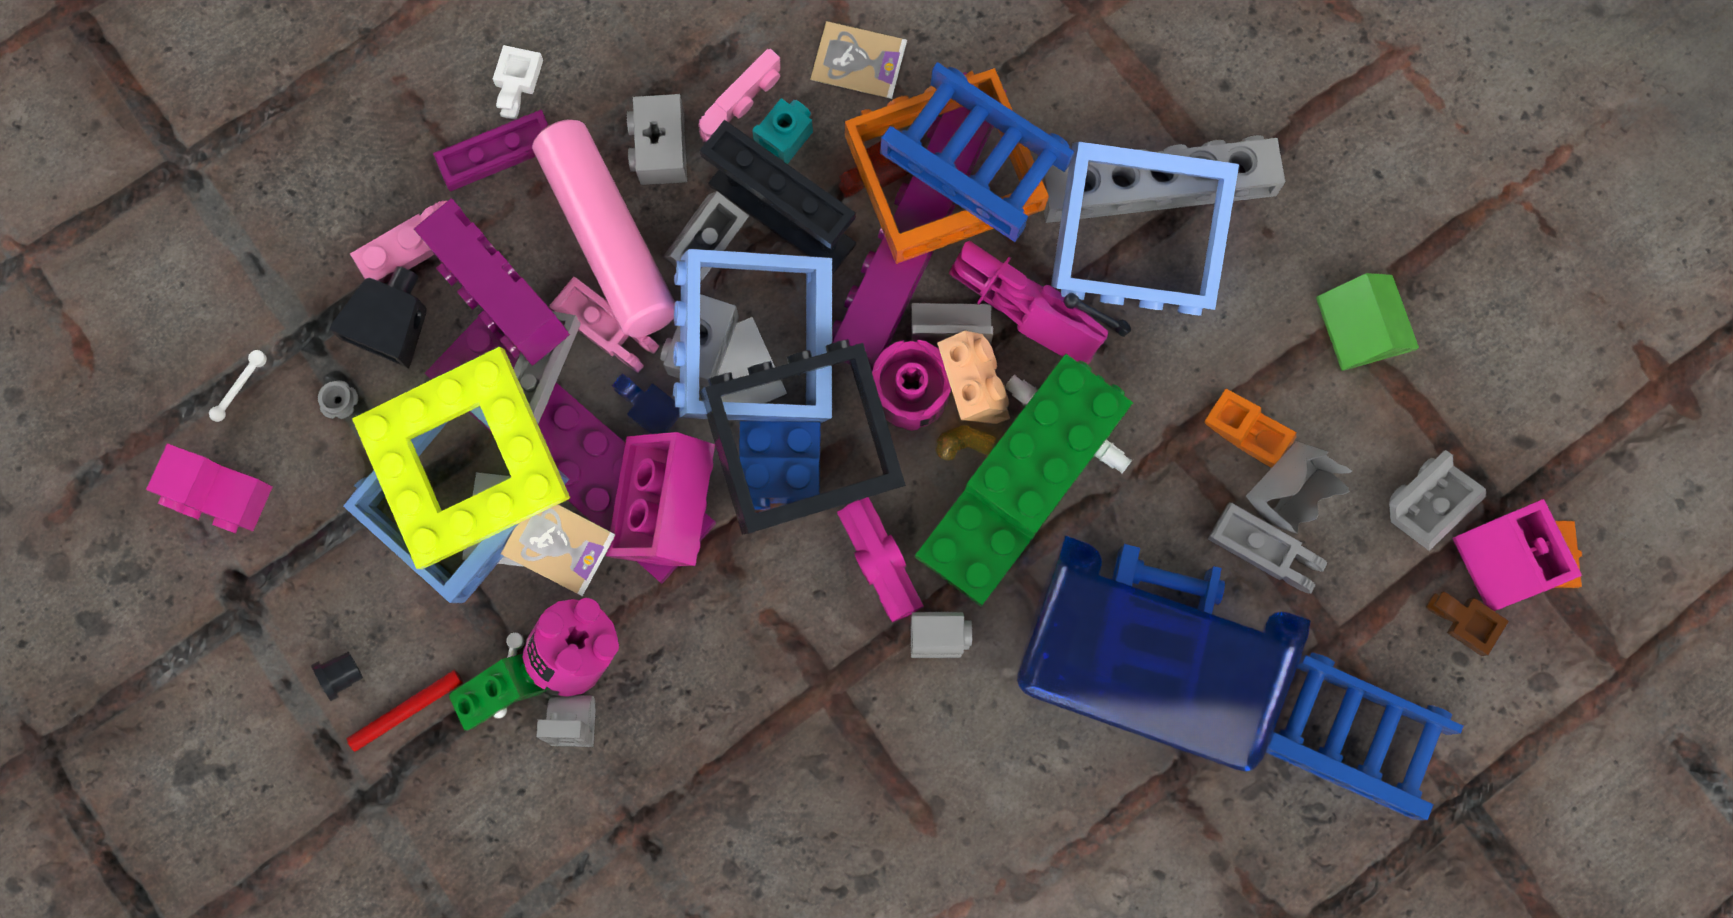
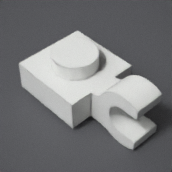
(515, 73)

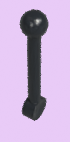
(1121, 327)

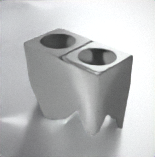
(1306, 476)

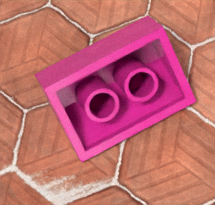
(661, 499)

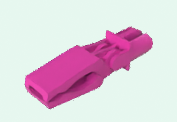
(1033, 307)

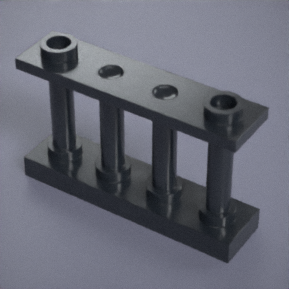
(778, 195)

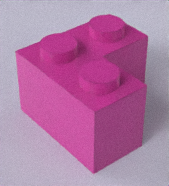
(200, 486)

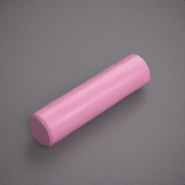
(604, 228)

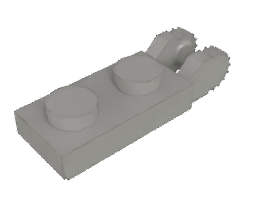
(1264, 546)

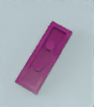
(490, 151)

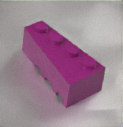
(491, 283)

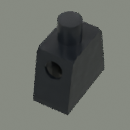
(383, 318)

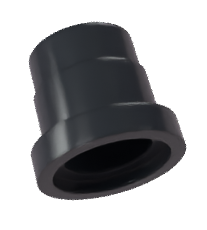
(337, 674)

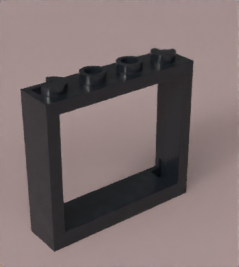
(764, 374)

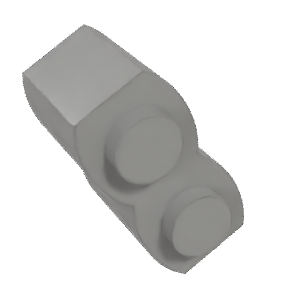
(940, 634)

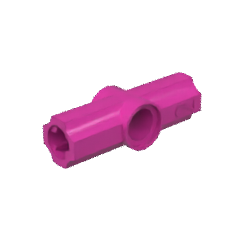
(880, 559)

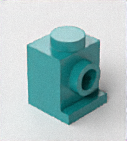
(784, 141)

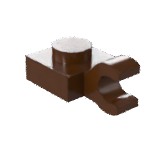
(1472, 622)

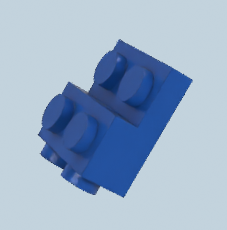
(780, 460)

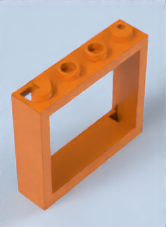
(948, 230)

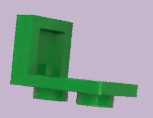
(493, 691)

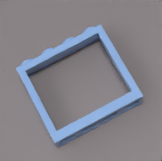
(1149, 298)
(818, 334)

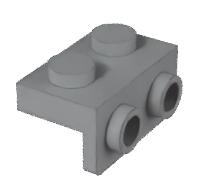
(1434, 501)

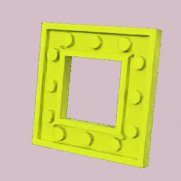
(387, 438)

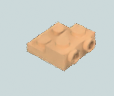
(973, 378)

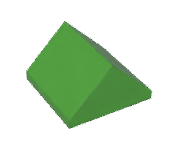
(1366, 321)

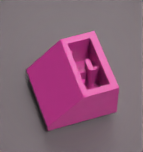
(1517, 556)

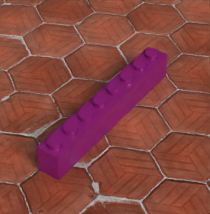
(887, 286)

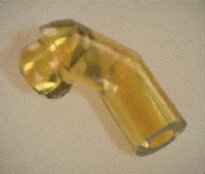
(961, 438)

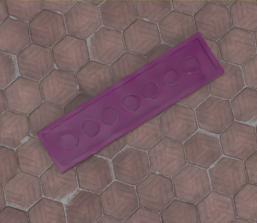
(575, 437)

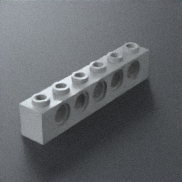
(1257, 155)

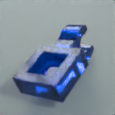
(650, 409)

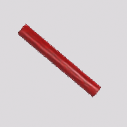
(404, 710)

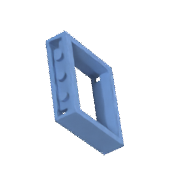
(474, 569)

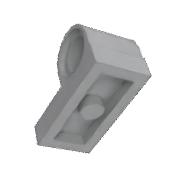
(568, 721)

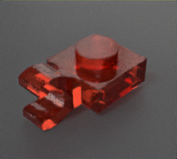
(885, 170)

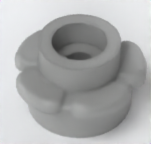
(330, 392)

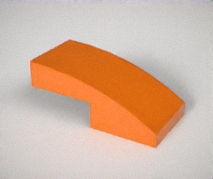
(1249, 429)

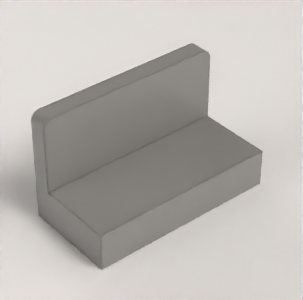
(940, 321)

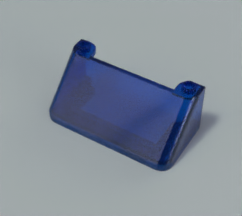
(1158, 663)

